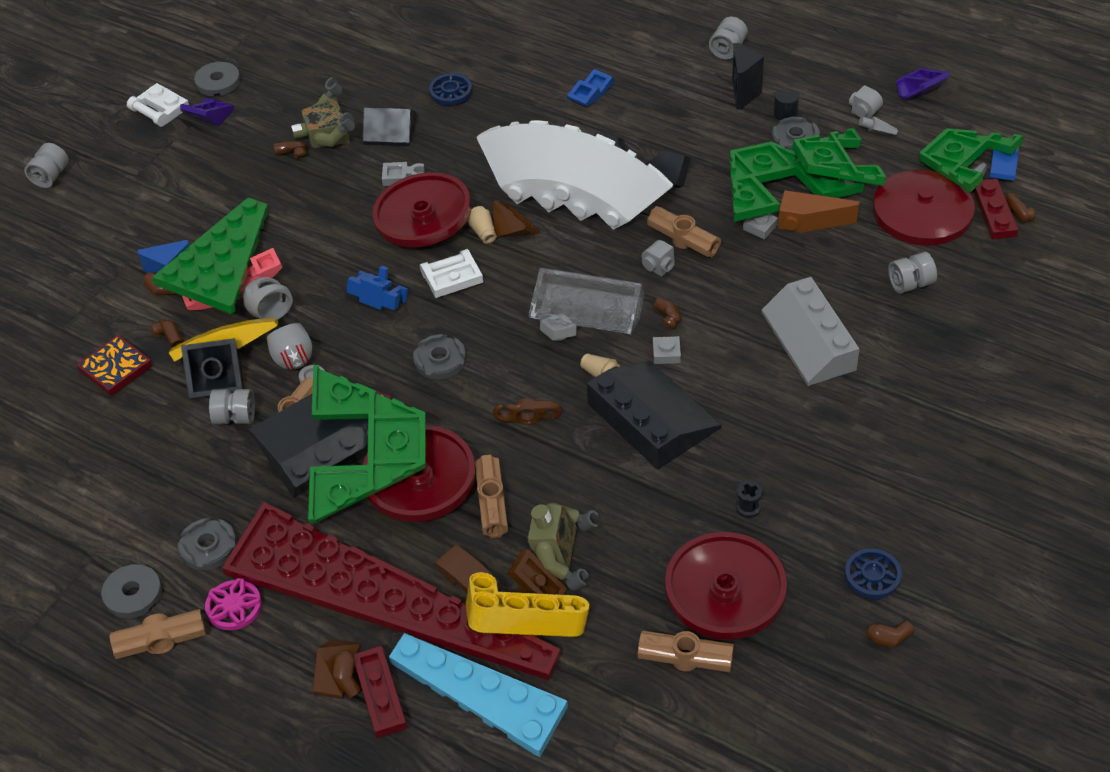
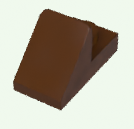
(533, 577)

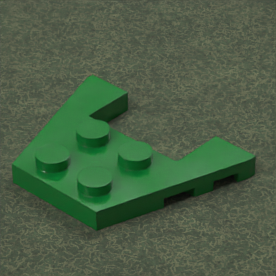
(956, 149)
(828, 157)

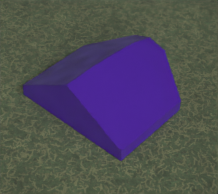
(920, 82)
(209, 111)

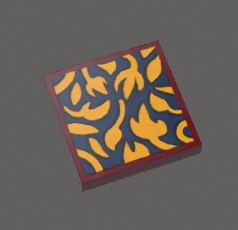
(114, 365)

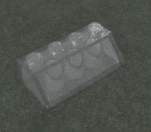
(587, 301)

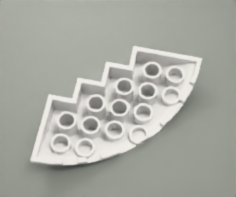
(572, 170)

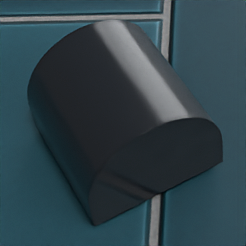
(786, 104)

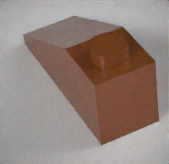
(814, 212)

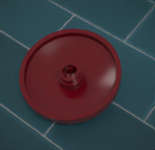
(923, 208)
(422, 209)
(436, 488)
(725, 585)

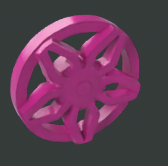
(233, 604)

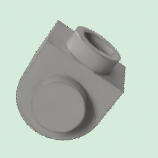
(865, 102)
(658, 258)

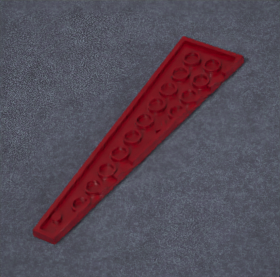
(324, 572)

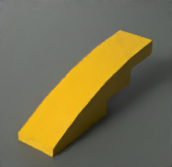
(243, 333)

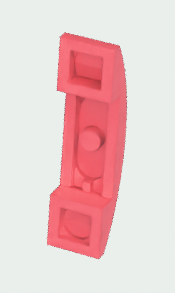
(264, 265)

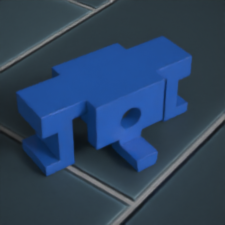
(373, 290)

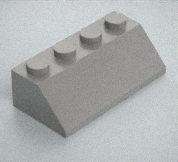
(811, 332)

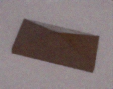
(510, 221)
(323, 680)

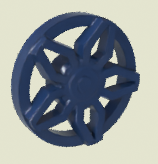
(450, 89)
(873, 573)

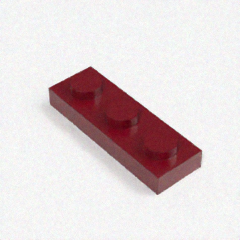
(995, 210)
(379, 692)

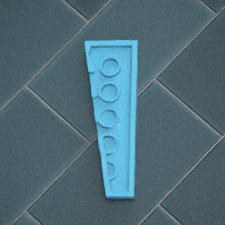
(501, 701)

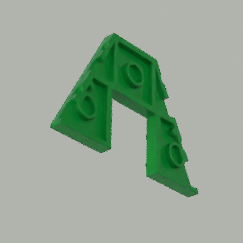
(770, 162)
(394, 444)

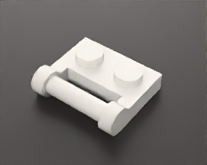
(162, 100)
(451, 274)

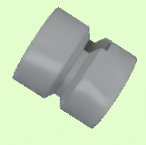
(728, 32)
(46, 165)
(912, 272)
(232, 406)

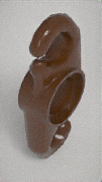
(516, 416)

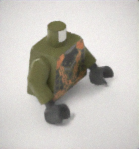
(324, 120)
(553, 538)

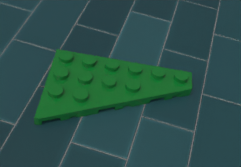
(218, 261)

